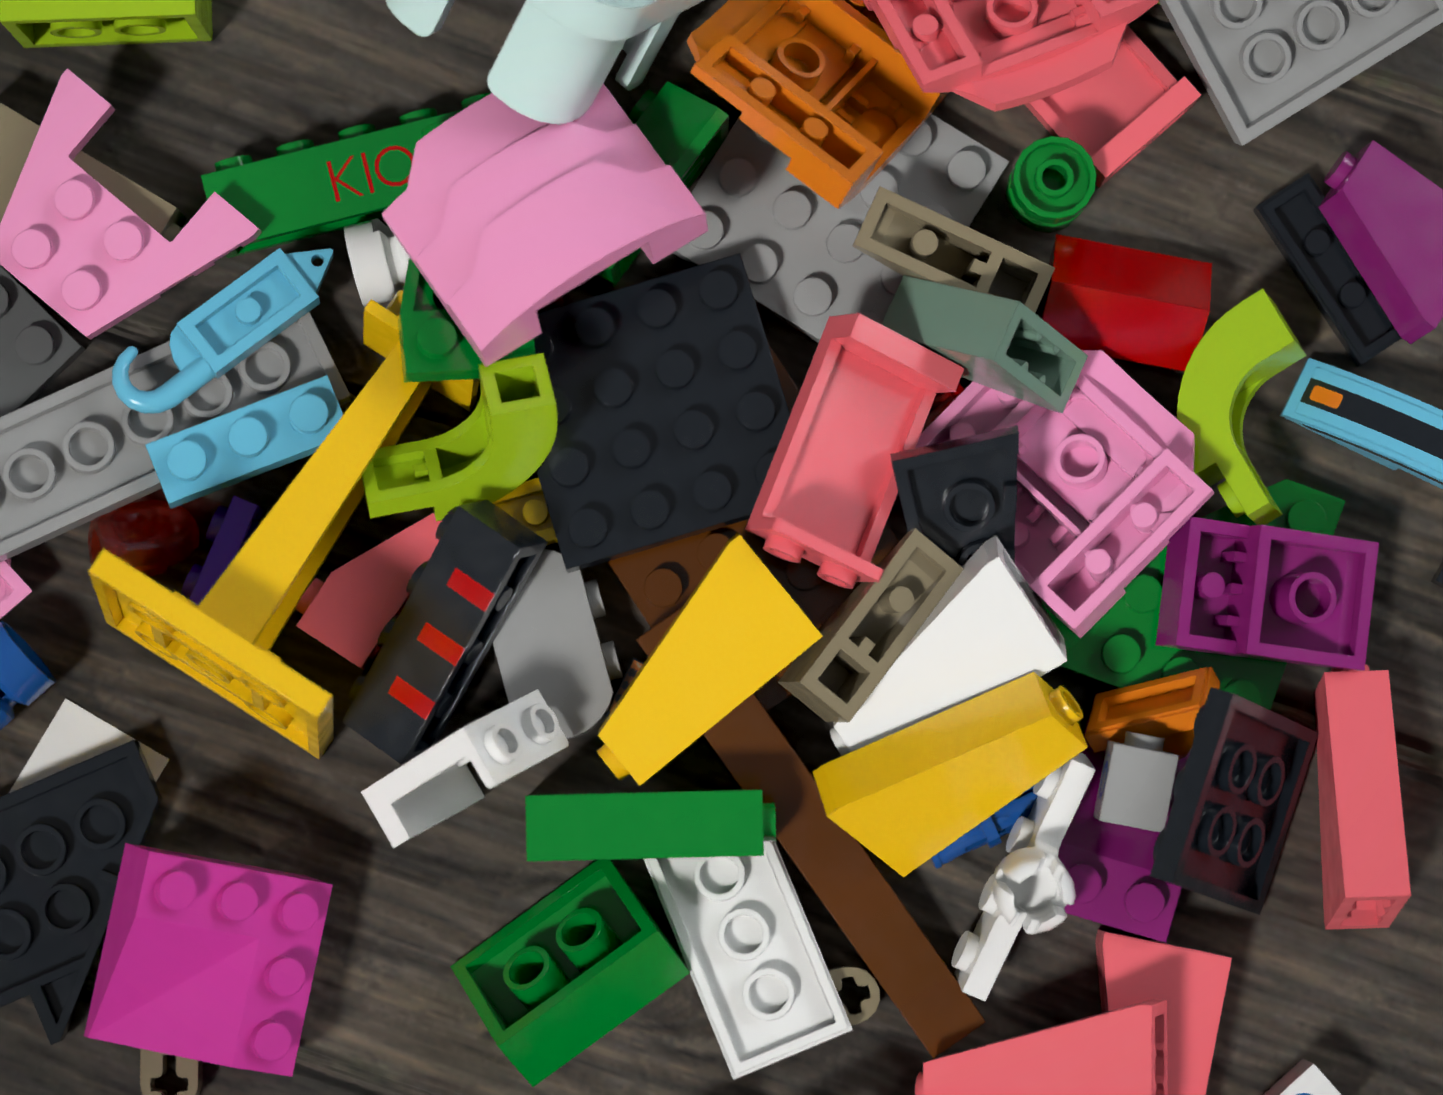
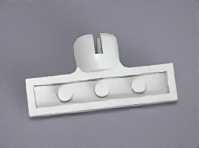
(1028, 884)

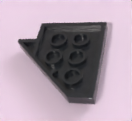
(61, 874)

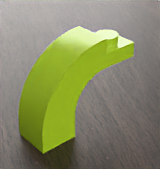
(1216, 388)
(481, 456)

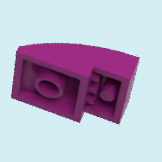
(1268, 594)

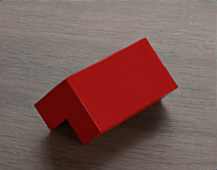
(1127, 301)

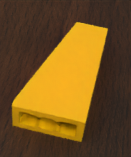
(712, 657)
(950, 771)

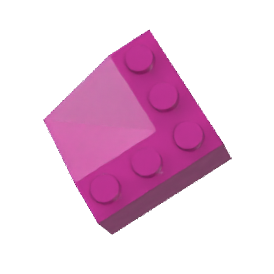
(208, 959)

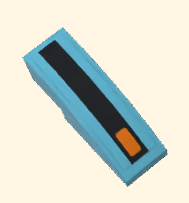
(1369, 419)

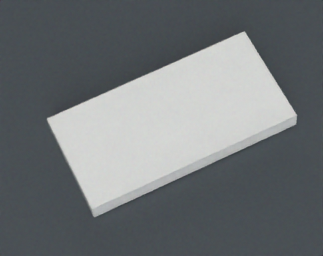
(750, 956)

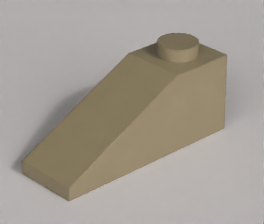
(946, 252)
(871, 629)

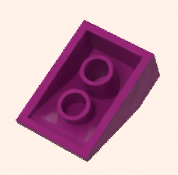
(1114, 867)

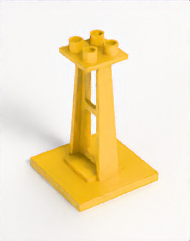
(235, 625)

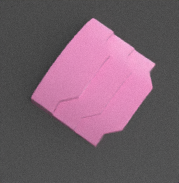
(528, 209)
(1092, 484)

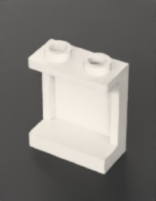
(441, 784)

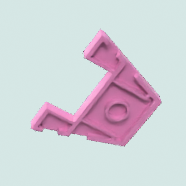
(86, 246)

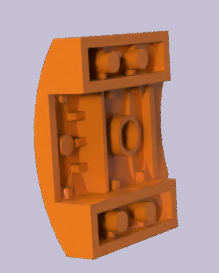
(815, 86)

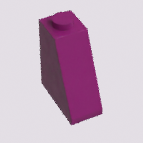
(1392, 232)

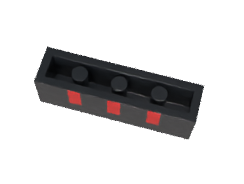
(443, 629)

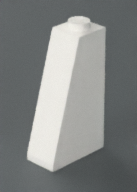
(972, 642)

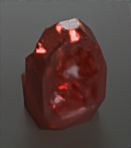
(145, 535)

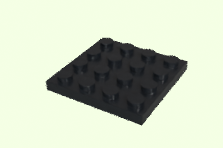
(658, 412)

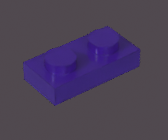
(228, 533)

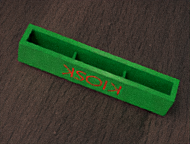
(322, 186)

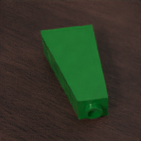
(648, 825)

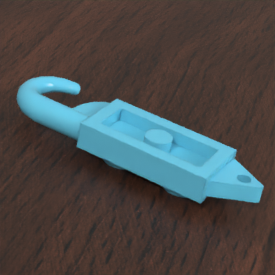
(229, 327)

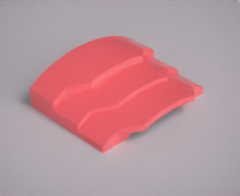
(1006, 48)

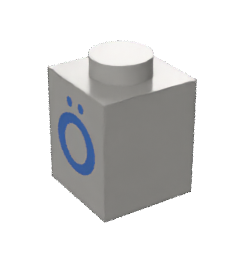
(1136, 783)

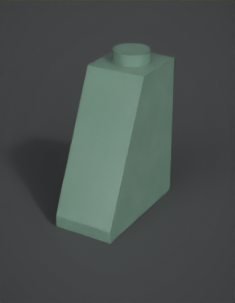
(989, 337)

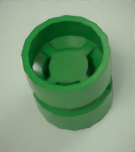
(1050, 184)

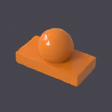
(1152, 708)

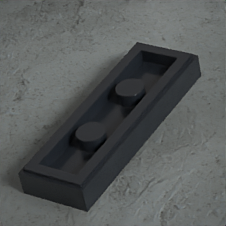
(1326, 269)

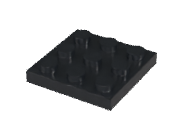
(1233, 801)

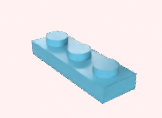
(245, 442)

